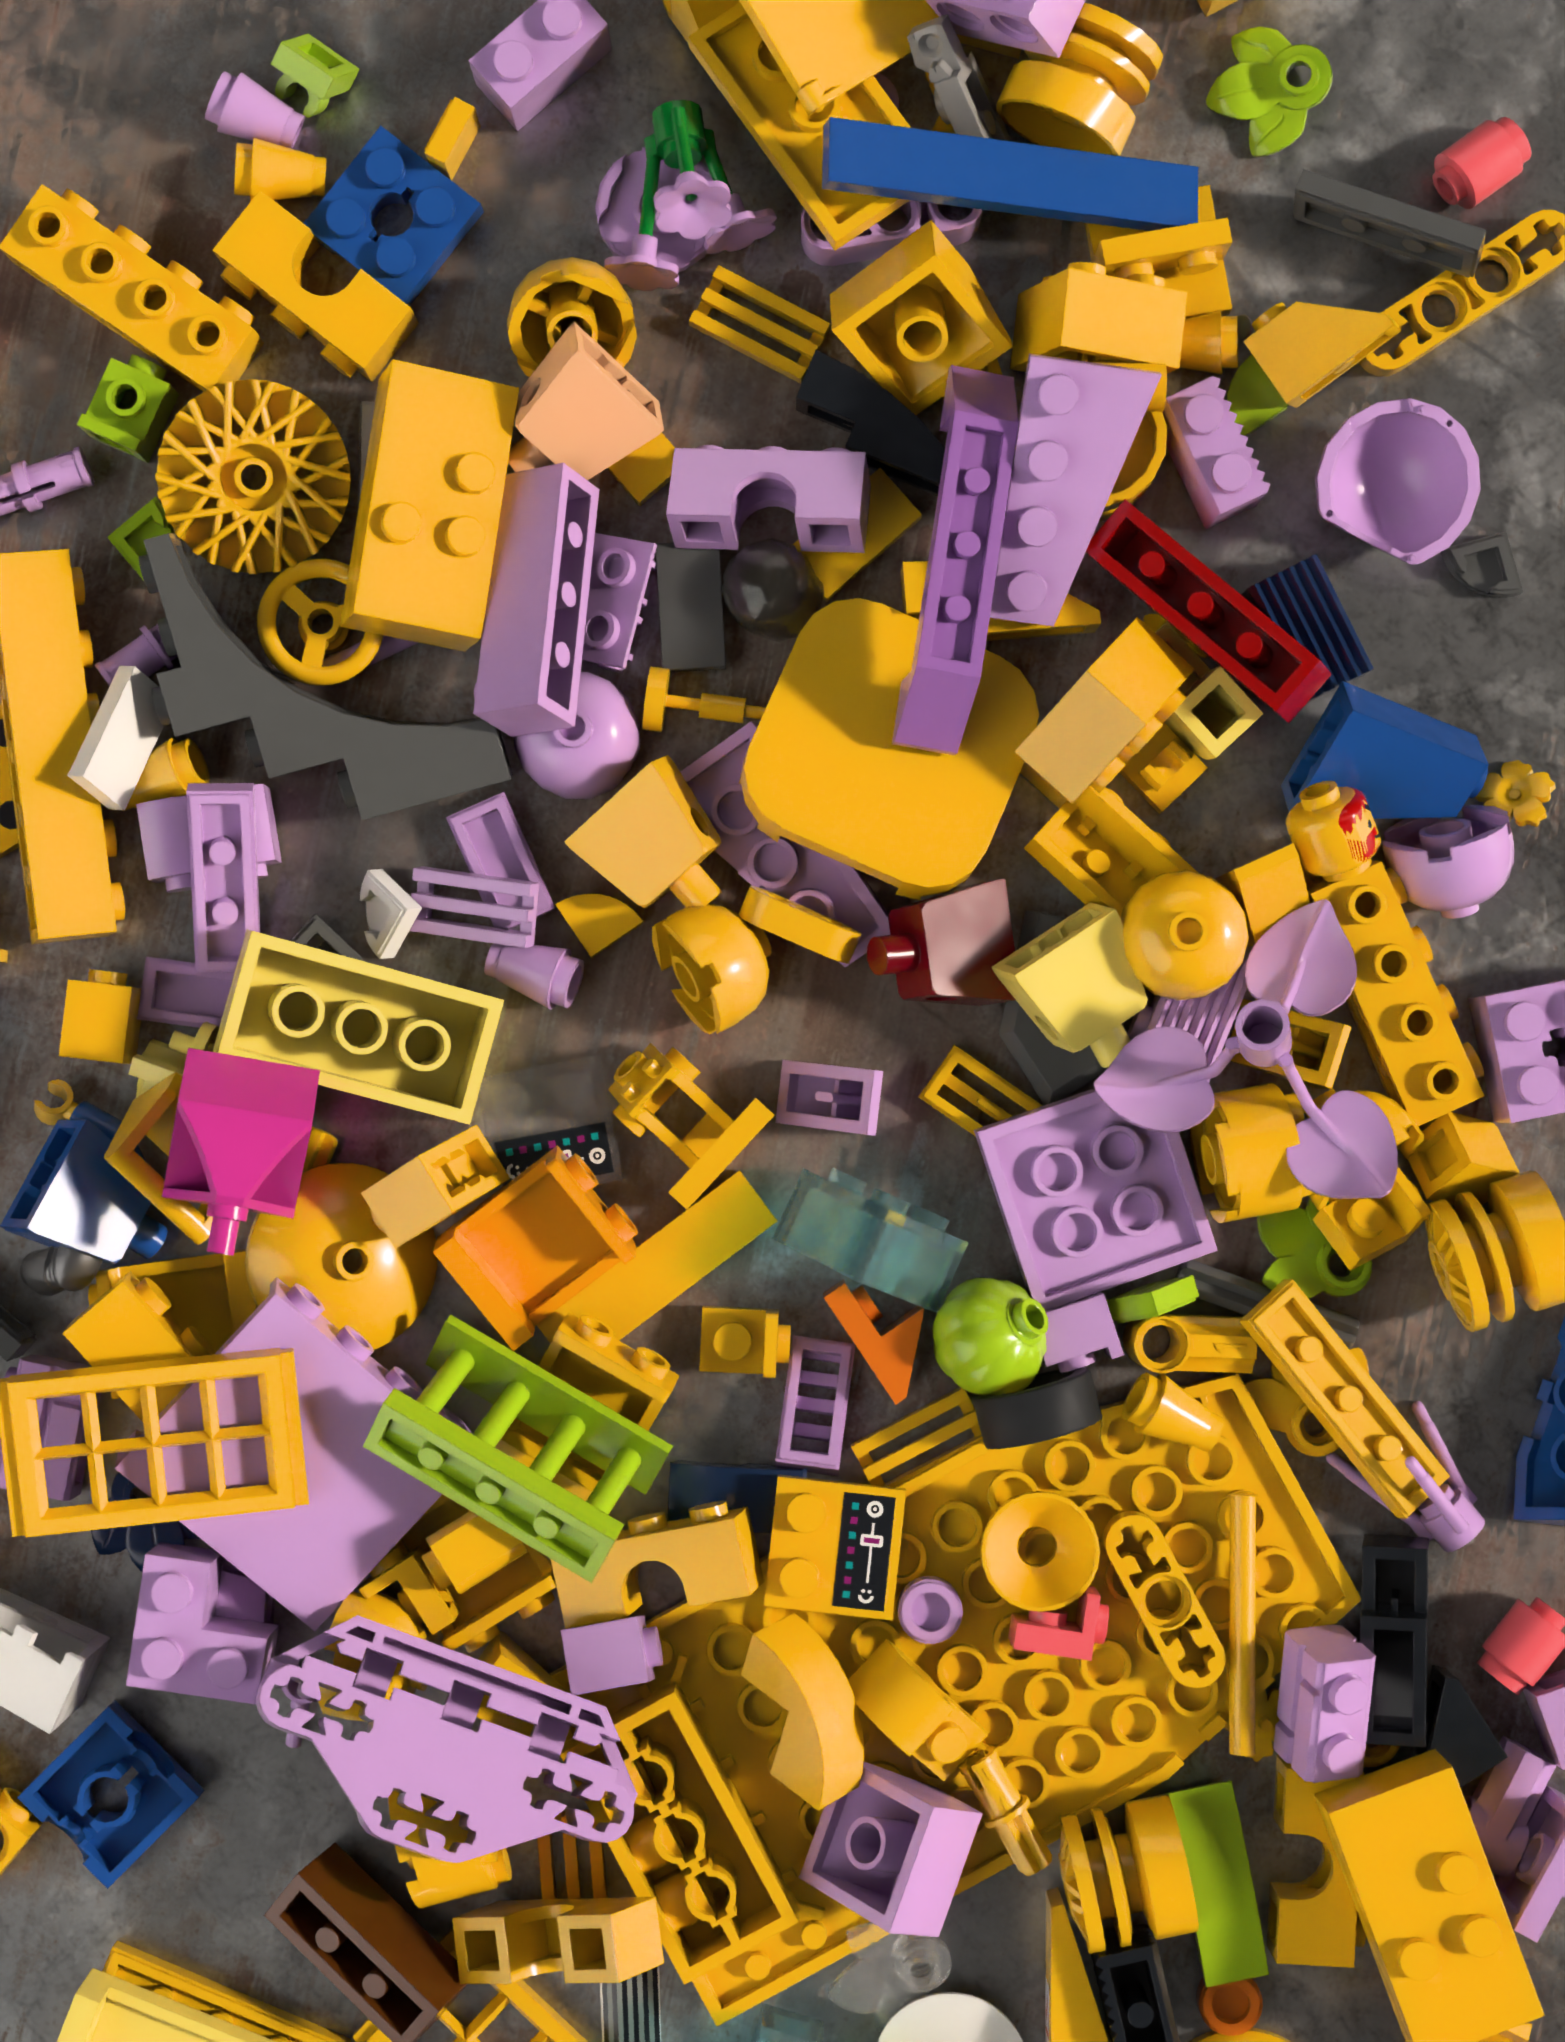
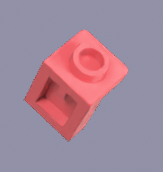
(1053, 1635)

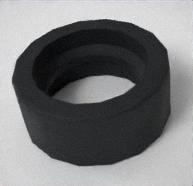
(1042, 1411)

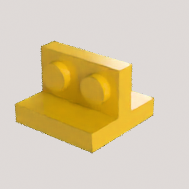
(1183, 255)

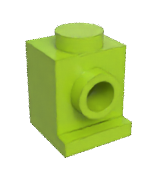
(136, 428)

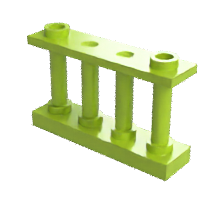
(498, 1486)

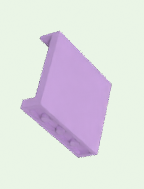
(356, 1499)

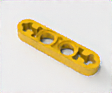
(1467, 296)

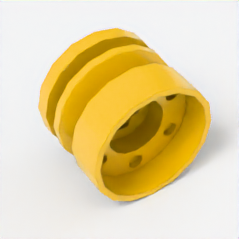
(1085, 92)
(1488, 1255)
(1128, 1873)

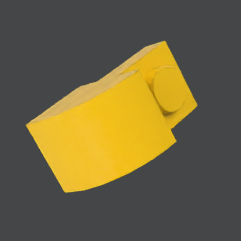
(914, 1711)

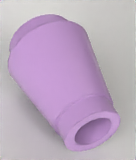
(251, 111)
(537, 972)

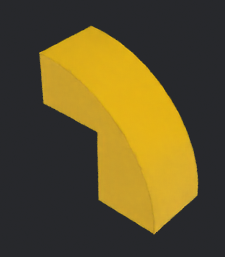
(823, 1732)

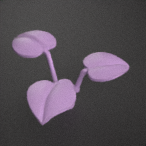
(1297, 964)

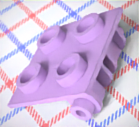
(615, 599)

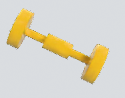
(709, 706)

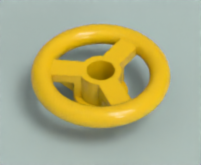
(316, 645)

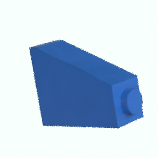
(1391, 754)

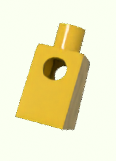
(652, 839)

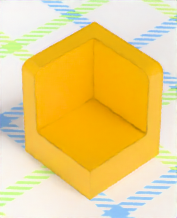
(1459, 1157)

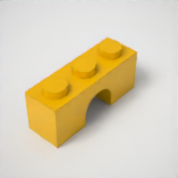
(267, 256)
(708, 1551)
(1313, 1918)
(582, 1937)

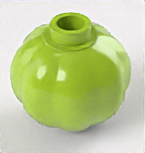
(990, 1336)

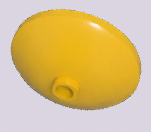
(309, 1250)

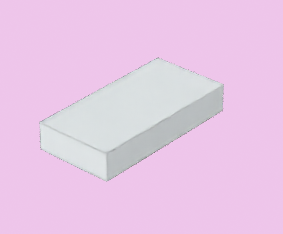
(119, 740)

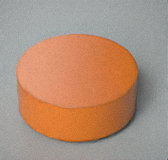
(1230, 2006)

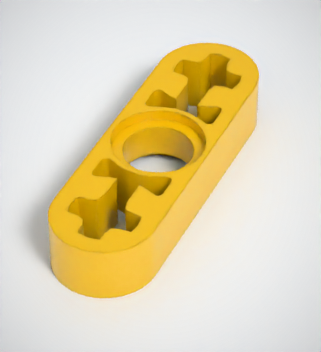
(1200, 1632)

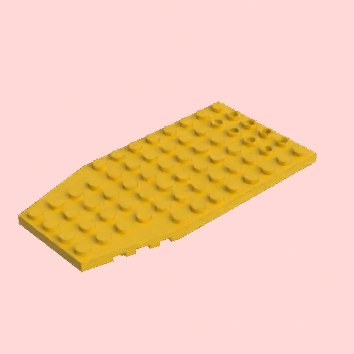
(1074, 1734)

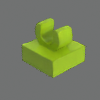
(314, 67)

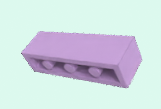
(537, 602)

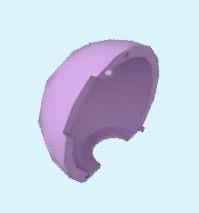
(1400, 479)

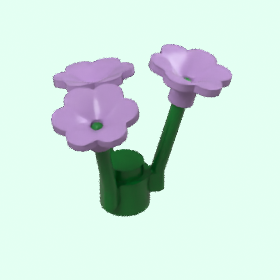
(690, 206)

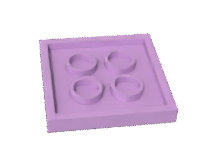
(1091, 1198)

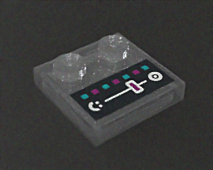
(552, 1106)

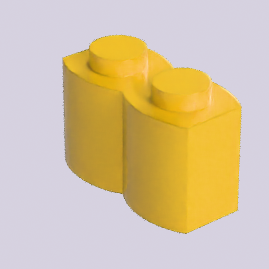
(469, 1552)

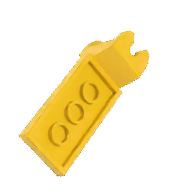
(762, 98)

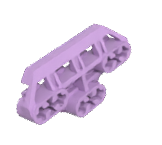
(437, 1755)

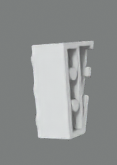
(44, 1661)

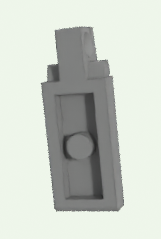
(958, 82)

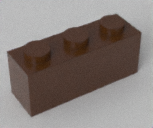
(367, 1945)

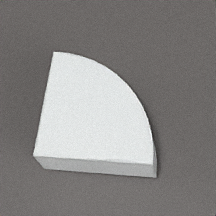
(388, 913)

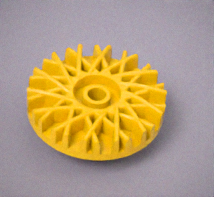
(204, 486)

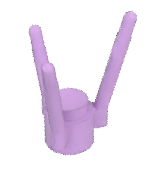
(1447, 1512)

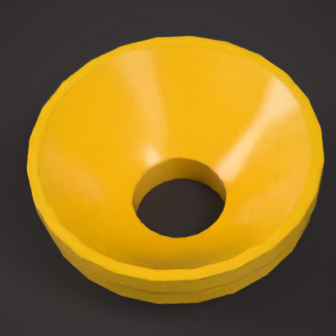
(1058, 1579)

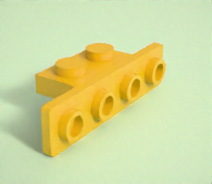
(1099, 846)

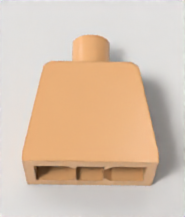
(581, 410)

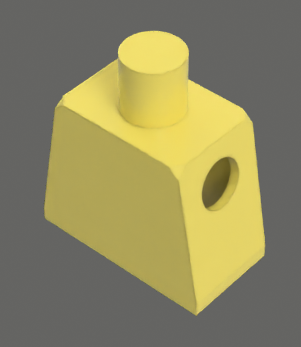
(1077, 982)

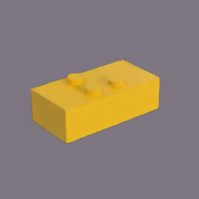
(429, 506)
(1429, 1902)

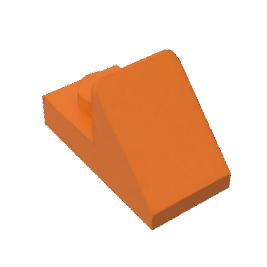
(886, 1351)

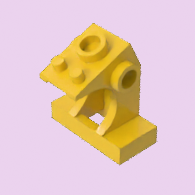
(647, 1082)

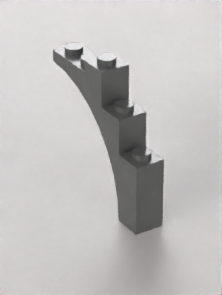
(222, 681)

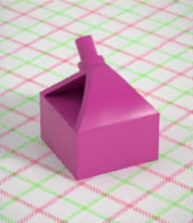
(239, 1139)

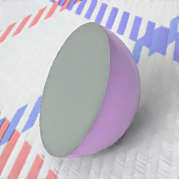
(1244, 327)

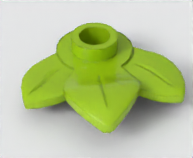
(1260, 88)
(1305, 1255)

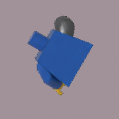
(78, 1201)

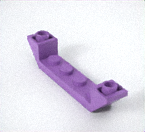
(962, 561)

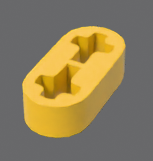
(799, 924)

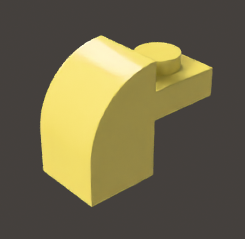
(1214, 706)

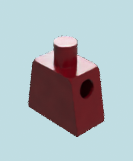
(948, 945)

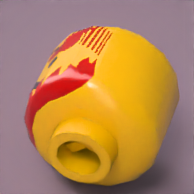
(1333, 831)

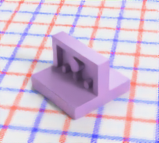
(1539, 1878)

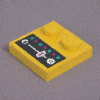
(835, 1547)

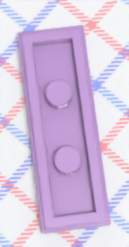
(222, 871)

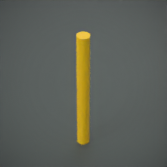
(1242, 1624)

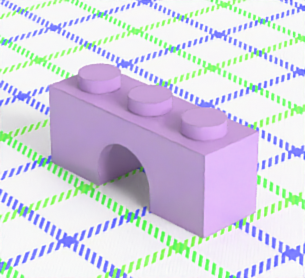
(721, 487)

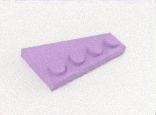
(1066, 460)
(781, 865)

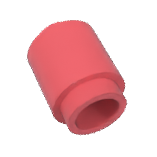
(1481, 162)
(1523, 1645)

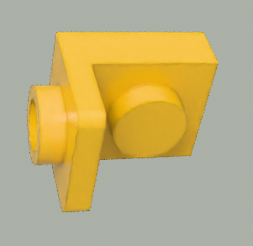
(1371, 1226)
(743, 1340)
(420, 1591)

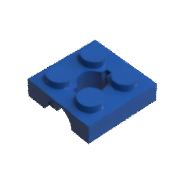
(383, 177)
(155, 1795)

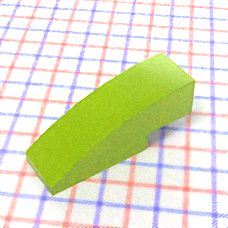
(1224, 1893)

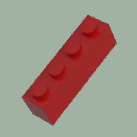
(1208, 611)

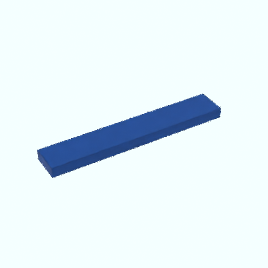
(1007, 176)

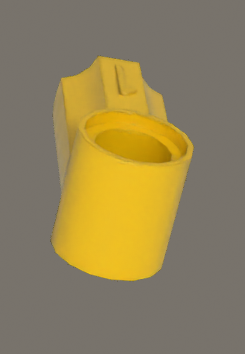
(1195, 1344)

